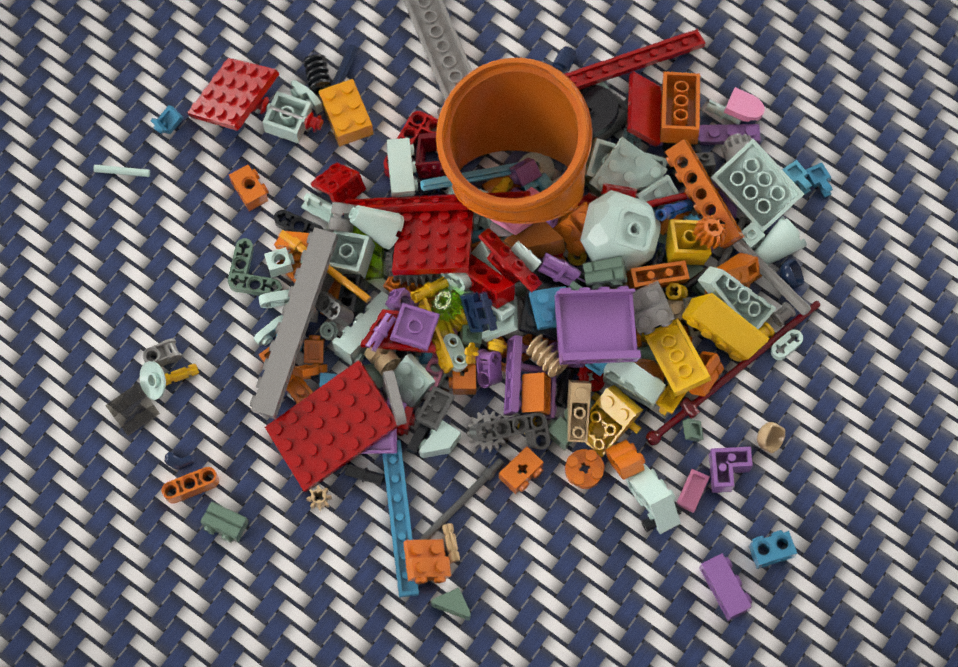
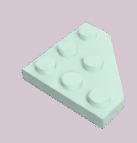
(628, 167)

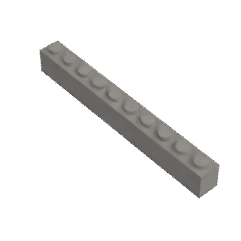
(294, 323)

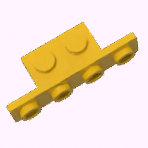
(442, 329)

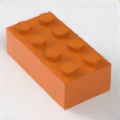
(680, 107)

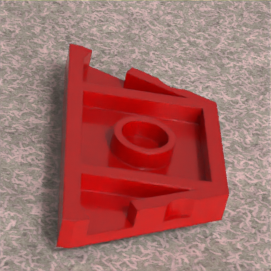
(389, 344)

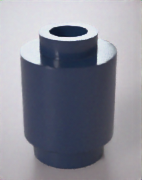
(564, 59)

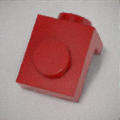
(405, 428)

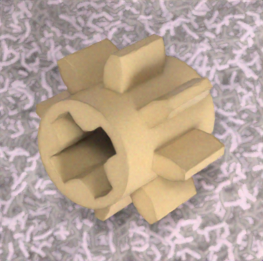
(320, 493)

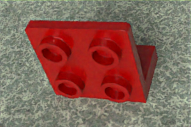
(340, 183)

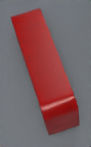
(414, 130)

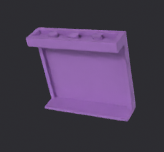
(596, 325)

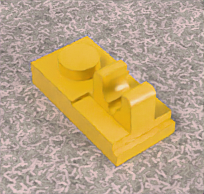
(668, 401)

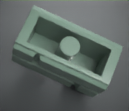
(605, 273)
(224, 522)

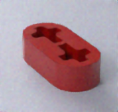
(621, 189)

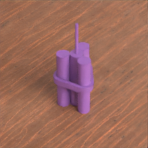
(559, 270)

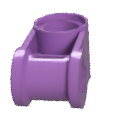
(488, 369)

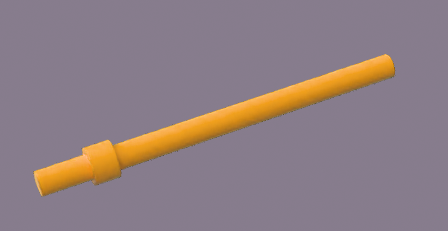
(296, 244)

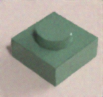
(693, 430)

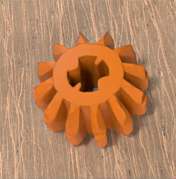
(710, 232)

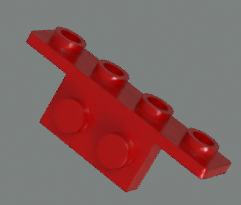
(507, 262)

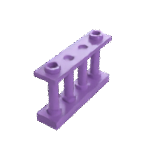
(513, 384)

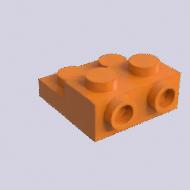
(571, 229)
(426, 561)

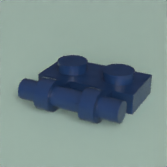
(474, 312)

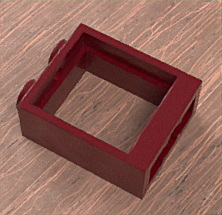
(424, 169)

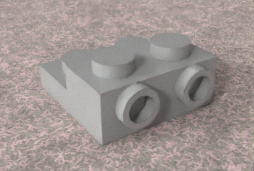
(651, 308)

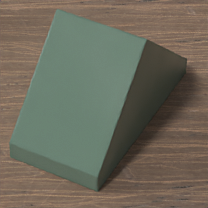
(452, 603)

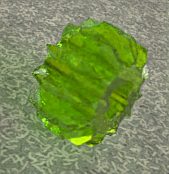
(447, 304)

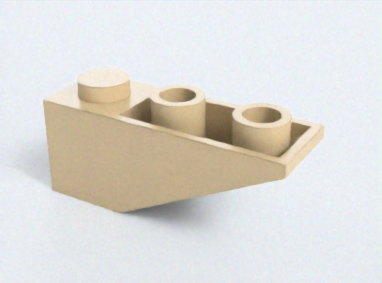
(578, 410)

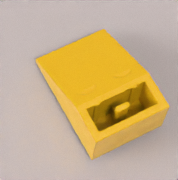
(610, 419)

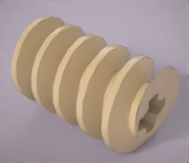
(545, 357)

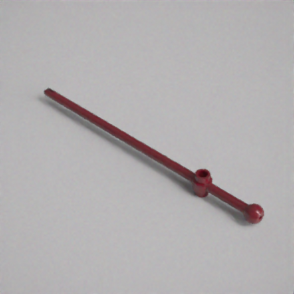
(689, 407)

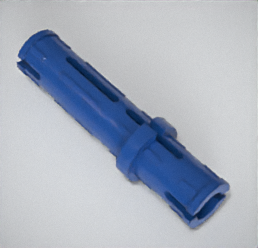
(671, 210)

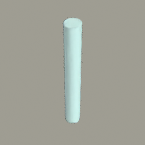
(122, 170)

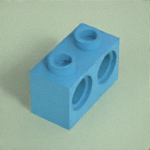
(774, 554)

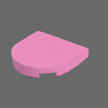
(744, 106)

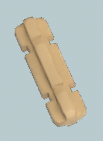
(451, 543)

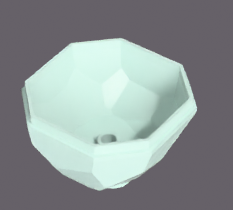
(608, 230)

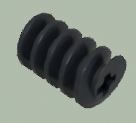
(317, 73)

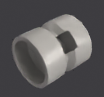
(341, 223)

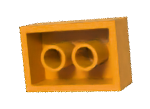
(346, 112)

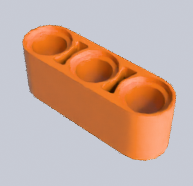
(180, 485)

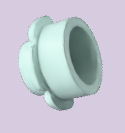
(324, 330)

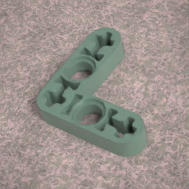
(242, 274)

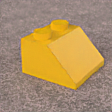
(682, 243)

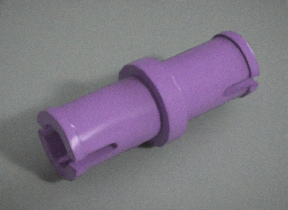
(380, 332)

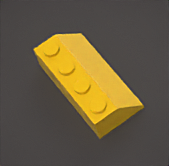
(724, 327)

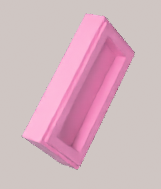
(692, 490)

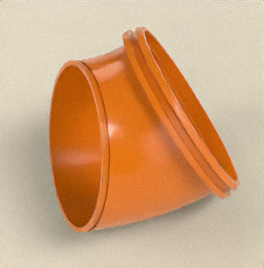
(516, 108)

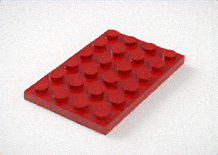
(332, 426)

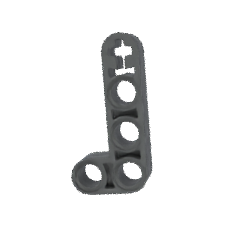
(331, 306)
(508, 429)

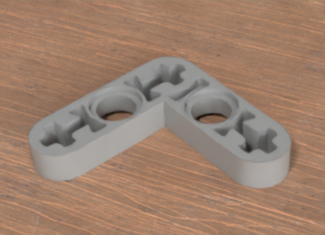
(391, 390)

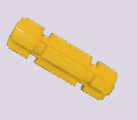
(181, 374)

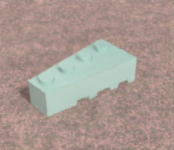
(736, 296)
(349, 345)

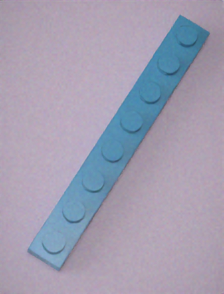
(399, 517)

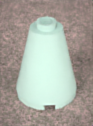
(377, 224)
(780, 242)

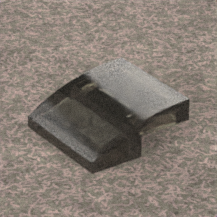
(132, 409)

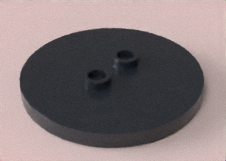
(602, 108)

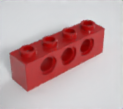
(487, 279)

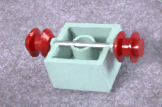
(288, 116)

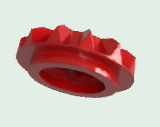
(596, 384)

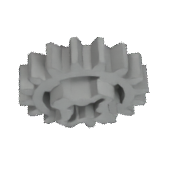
(489, 444)

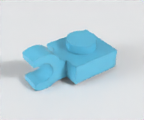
(798, 176)

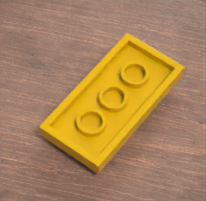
(677, 357)

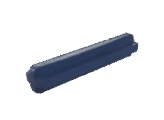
(345, 65)

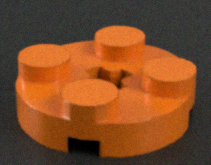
(579, 478)

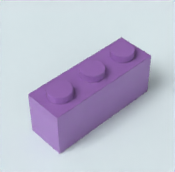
(726, 586)

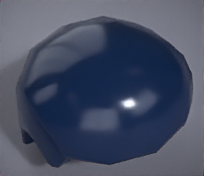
(792, 273)

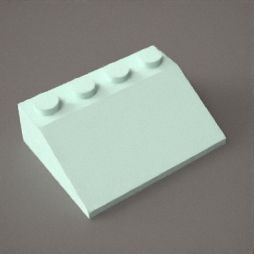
(756, 185)

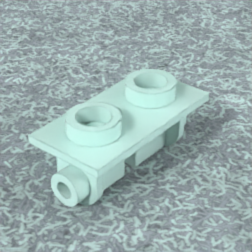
(317, 207)

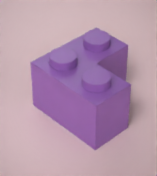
(724, 463)

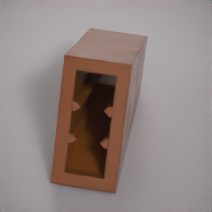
(539, 239)

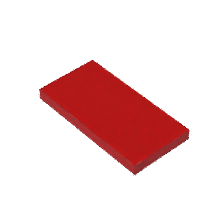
(644, 109)

